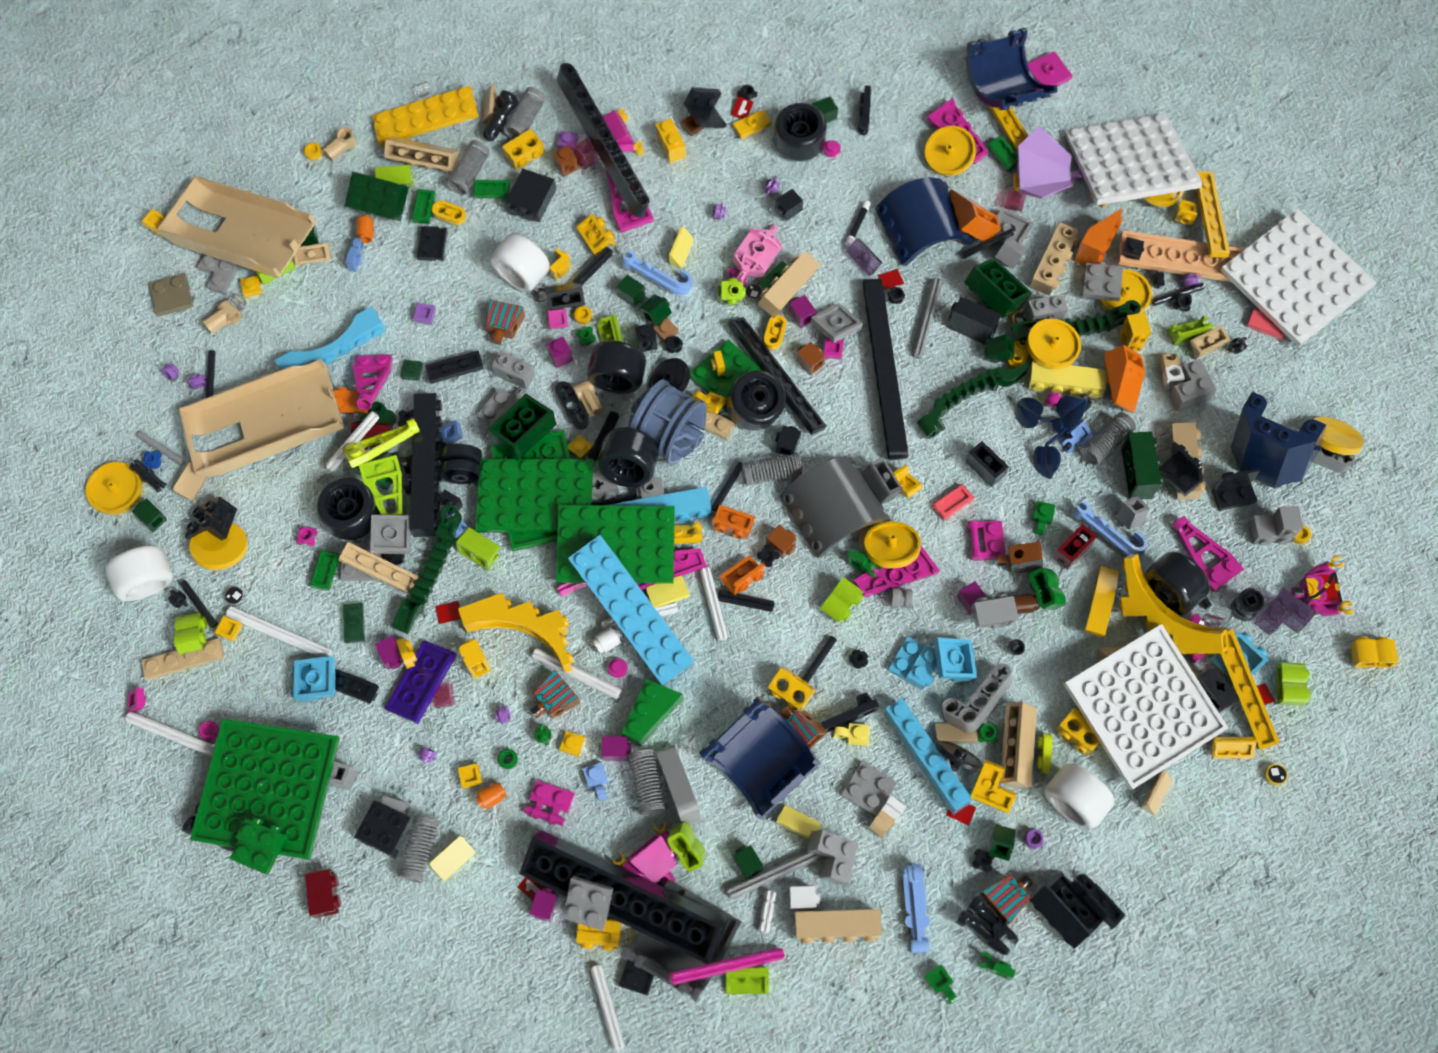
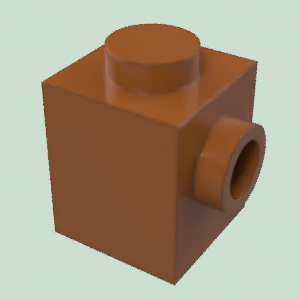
(565, 160)
(810, 357)
(782, 541)

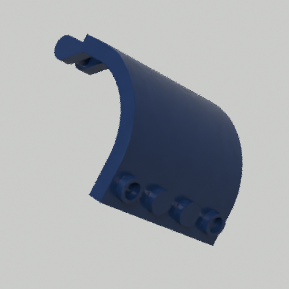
(1002, 73)
(919, 217)
(762, 756)

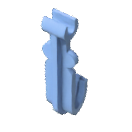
(658, 276)
(1107, 532)
(916, 906)

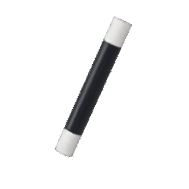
(857, 223)

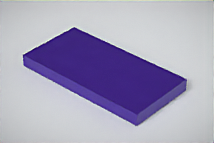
(420, 682)

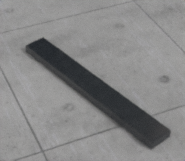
(769, 364)

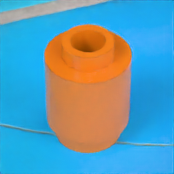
(365, 228)
(491, 795)

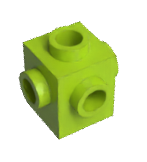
(725, 291)

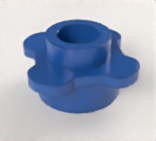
(156, 463)

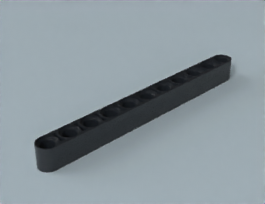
(603, 140)
(885, 369)

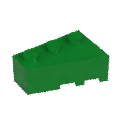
(649, 711)

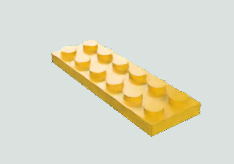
(426, 115)

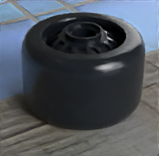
(800, 132)
(616, 367)
(748, 411)
(628, 457)
(340, 498)
(1178, 582)

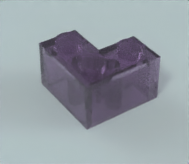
(1285, 609)

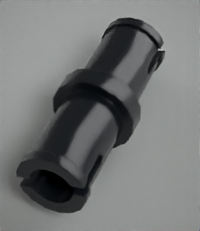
(147, 475)

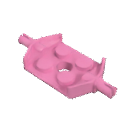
(751, 261)

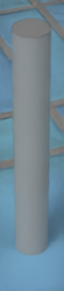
(161, 448)

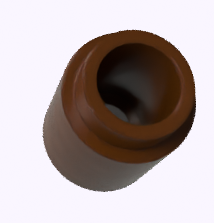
(1026, 603)

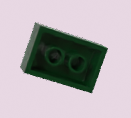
(376, 196)
(997, 287)
(521, 426)
(1141, 465)

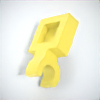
(856, 734)

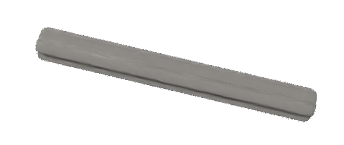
(927, 318)
(771, 874)

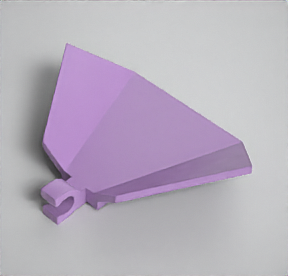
(1044, 166)

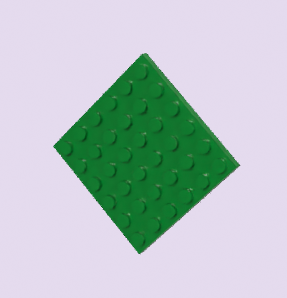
(267, 776)

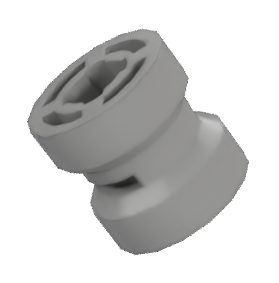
(901, 598)

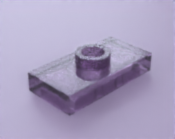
(864, 257)

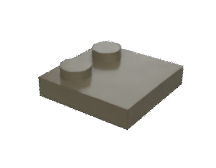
(171, 295)

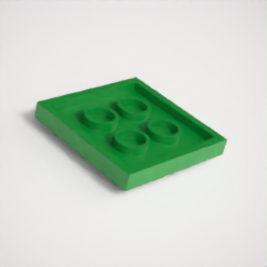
(735, 364)

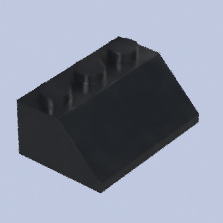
(1066, 910)

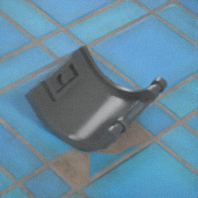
(832, 503)
(662, 959)

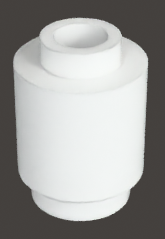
(607, 640)

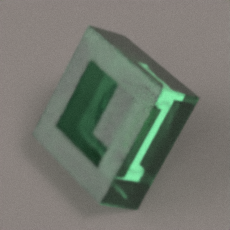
(411, 370)

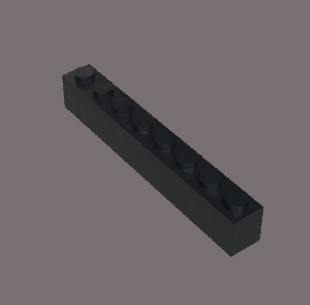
(425, 465)

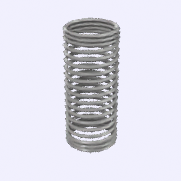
(527, 96)
(463, 184)
(1097, 447)
(796, 463)
(639, 756)
(427, 825)

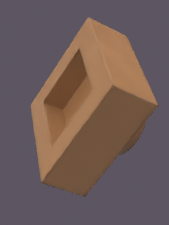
(665, 330)

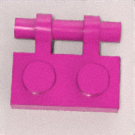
(551, 797)

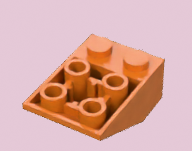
(973, 217)
(1098, 239)
(1124, 376)

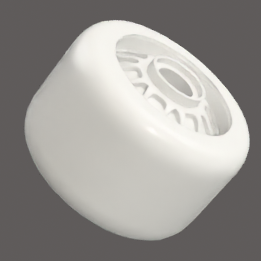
(520, 262)
(139, 573)
(1079, 796)

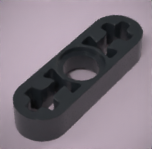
(572, 397)

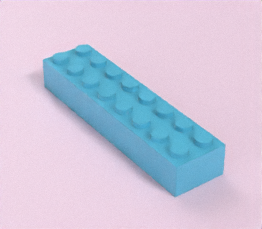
(631, 610)

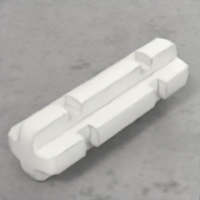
(767, 911)

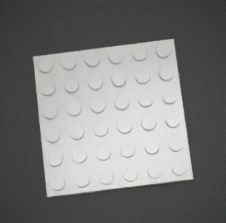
(1132, 159)
(1298, 277)
(1145, 706)

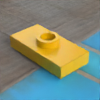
(752, 124)
(1233, 747)

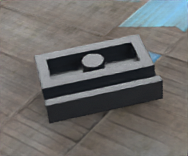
(432, 243)
(636, 979)

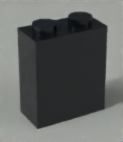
(530, 195)
(973, 320)

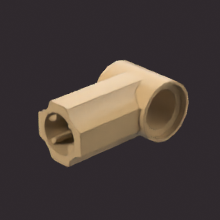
(339, 144)
(225, 314)
(587, 395)

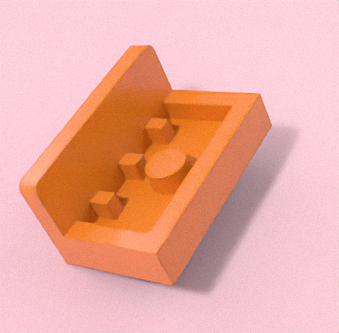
(347, 401)
(733, 522)
(742, 575)

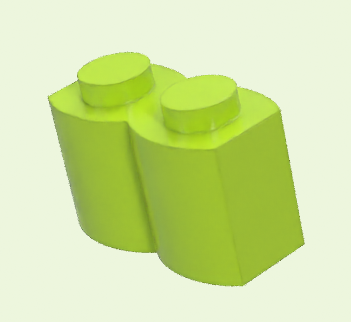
(842, 600)
(190, 633)
(1292, 684)
(684, 844)

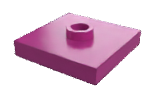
(1050, 69)

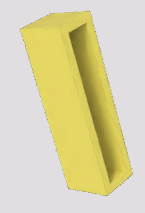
(1069, 380)

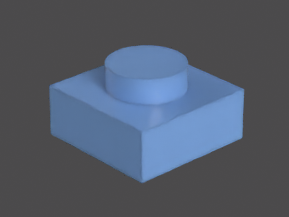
(451, 433)

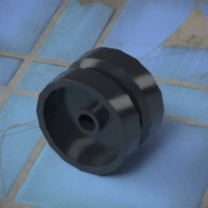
(460, 464)

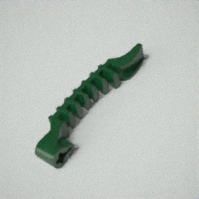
(1111, 320)
(931, 423)
(419, 597)

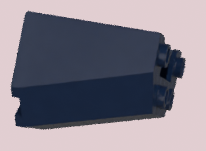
(1273, 448)

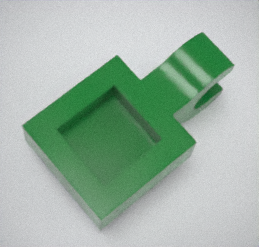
(1043, 515)
(860, 562)
(1001, 969)
(940, 981)

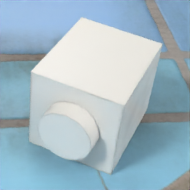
(803, 898)

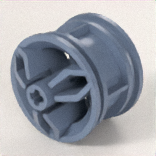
(670, 420)

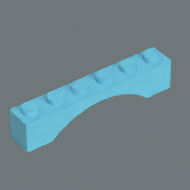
(362, 329)

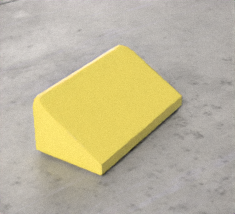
(680, 248)
(667, 593)
(797, 822)
(452, 858)

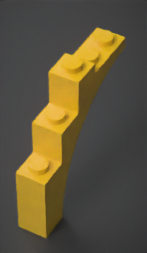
(1142, 601)
(499, 613)

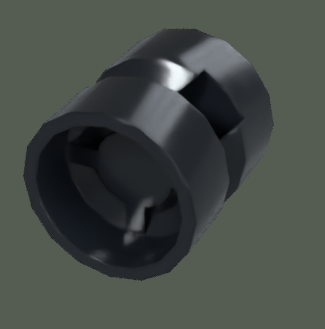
(1247, 604)

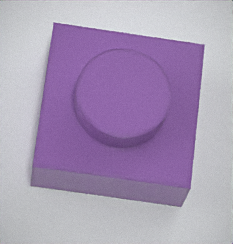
(567, 138)
(424, 313)

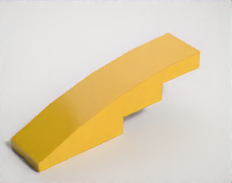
(1102, 601)

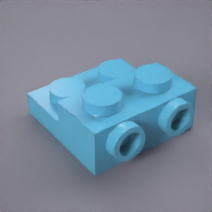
(1254, 656)
(955, 659)
(915, 663)
(313, 679)

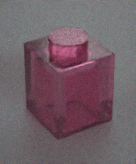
(585, 154)

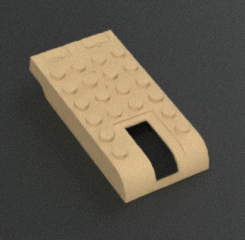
(254, 235)
(273, 416)

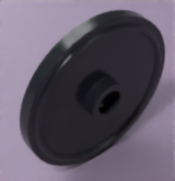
(674, 371)
(958, 756)

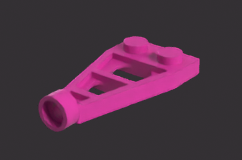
(625, 220)
(370, 363)
(1220, 573)

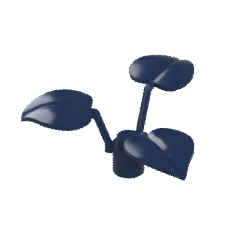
(1070, 410)

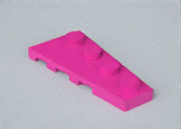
(950, 115)
(685, 563)
(895, 577)

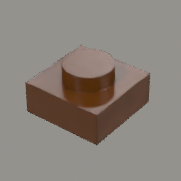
(690, 125)

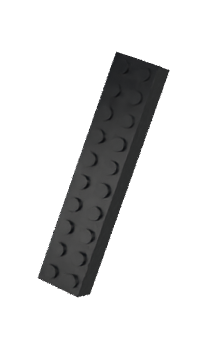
(633, 900)

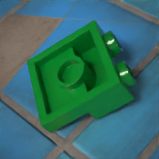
(258, 845)

